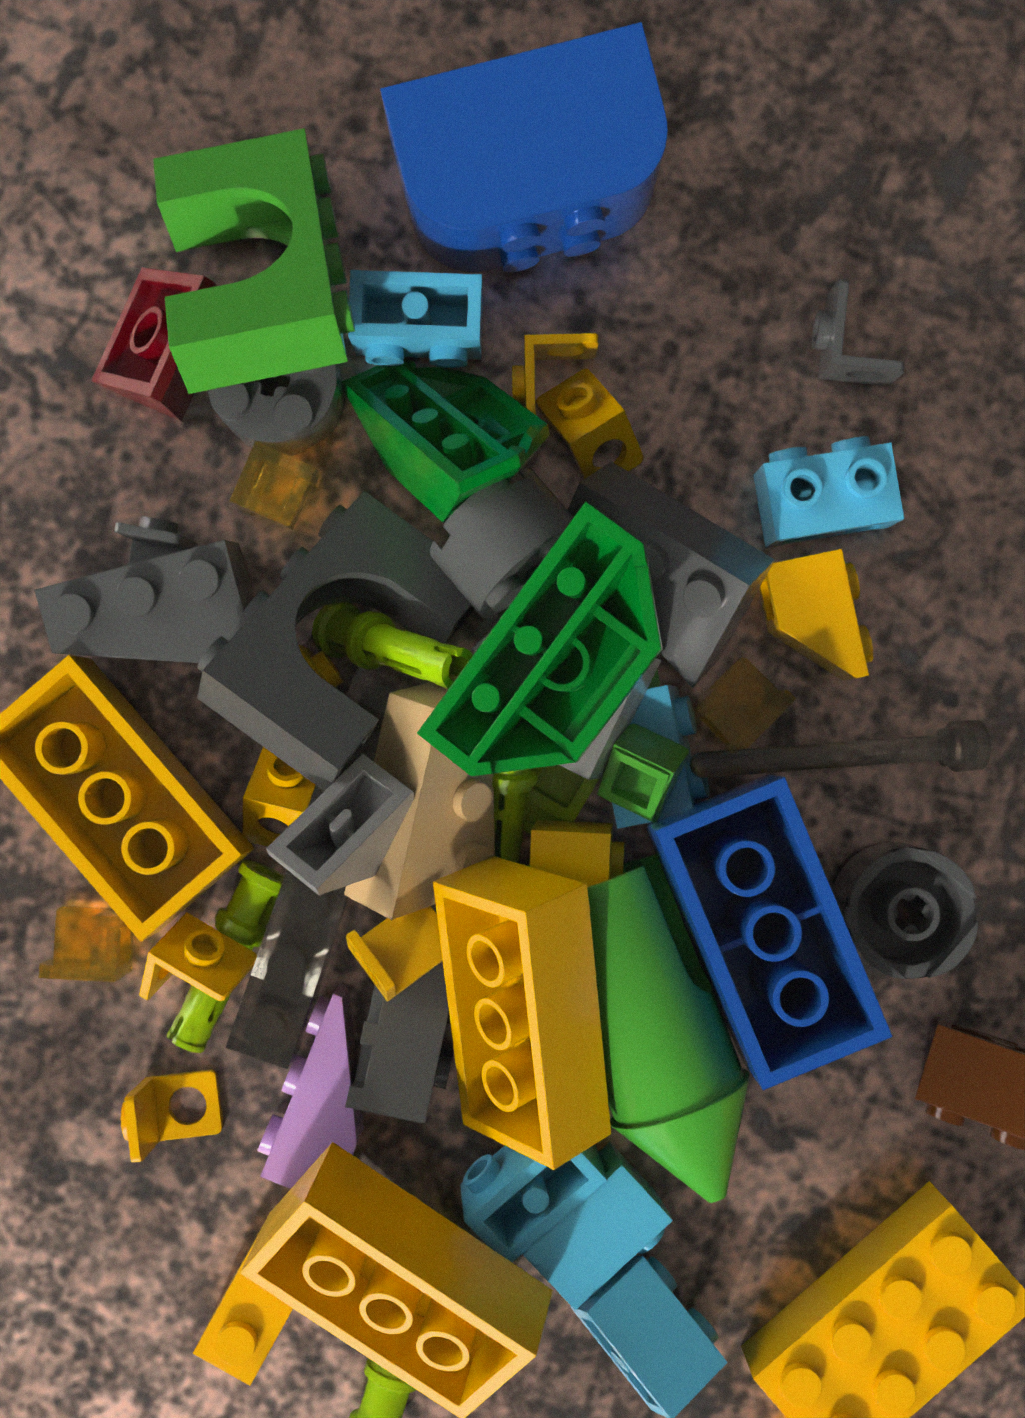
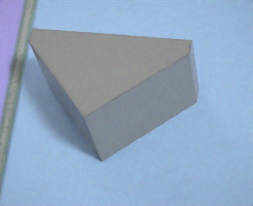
(345, 829)

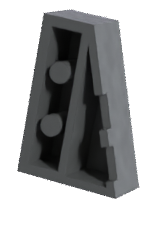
(696, 568)
(152, 607)
(404, 1050)

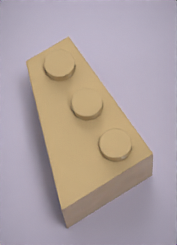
(447, 821)

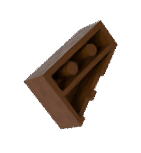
(976, 1079)

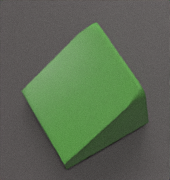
(642, 771)

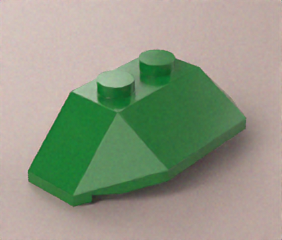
(443, 430)
(554, 657)

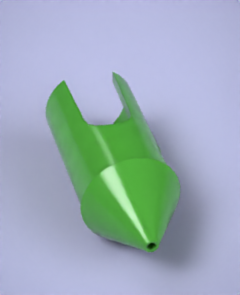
(663, 1036)

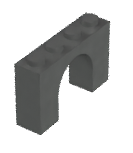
(260, 673)

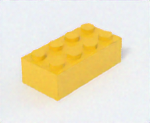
(114, 796)
(524, 1008)
(399, 1282)
(888, 1319)

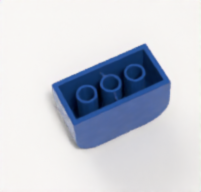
(530, 151)
(768, 931)

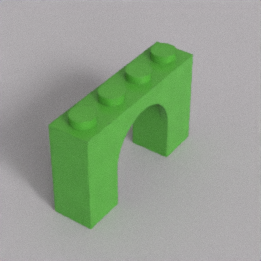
(289, 312)

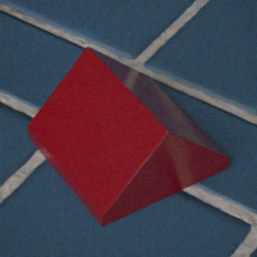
(138, 352)

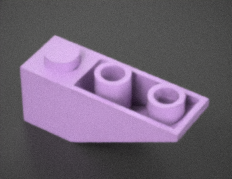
(318, 1096)

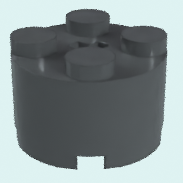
(291, 417)
(500, 540)
(935, 893)

